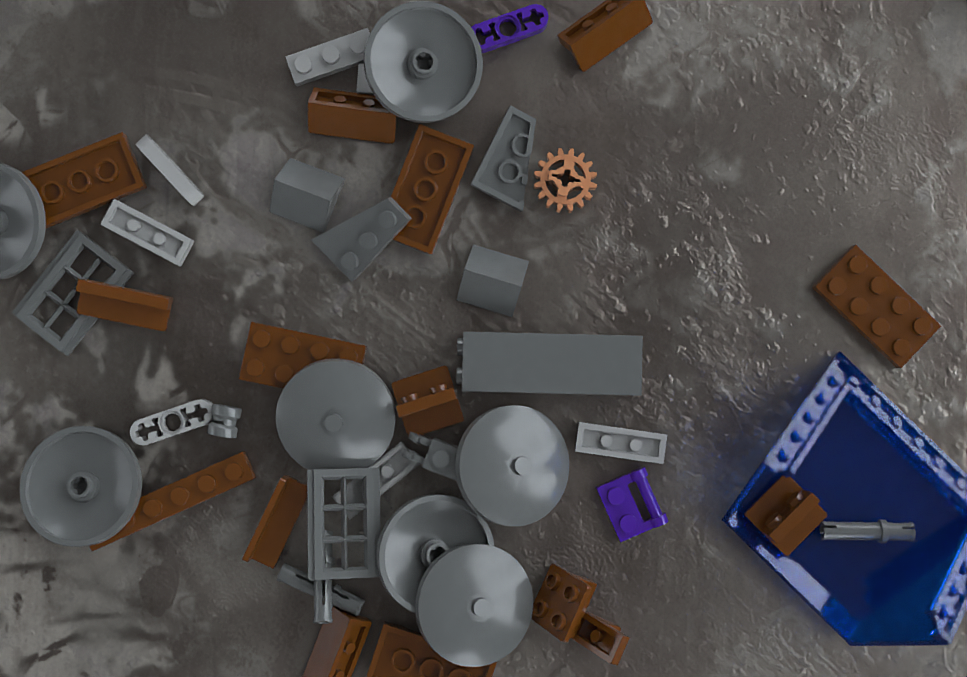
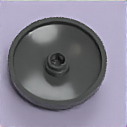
(423, 62)
(20, 222)
(335, 415)
(512, 465)
(80, 486)
(420, 534)
(474, 604)

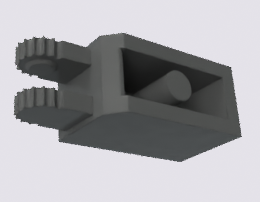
(439, 458)

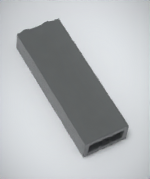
(550, 363)

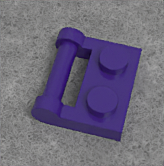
(623, 509)

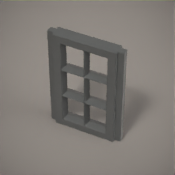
(49, 279)
(315, 523)

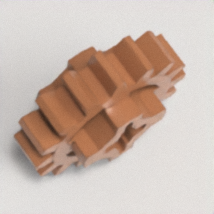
(576, 182)

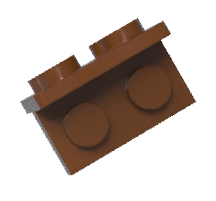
(427, 401)
(786, 514)
(562, 602)

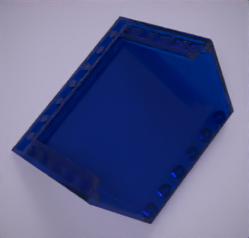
(865, 467)

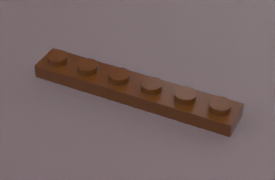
(186, 493)

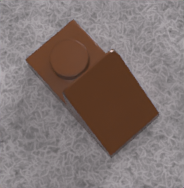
(601, 638)

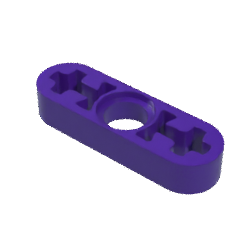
(530, 28)

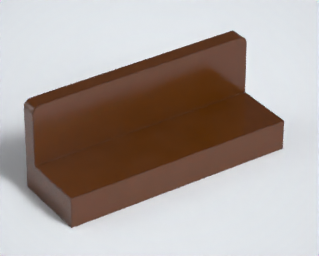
(604, 30)
(350, 116)
(123, 304)
(277, 522)
(338, 646)

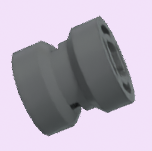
(224, 421)

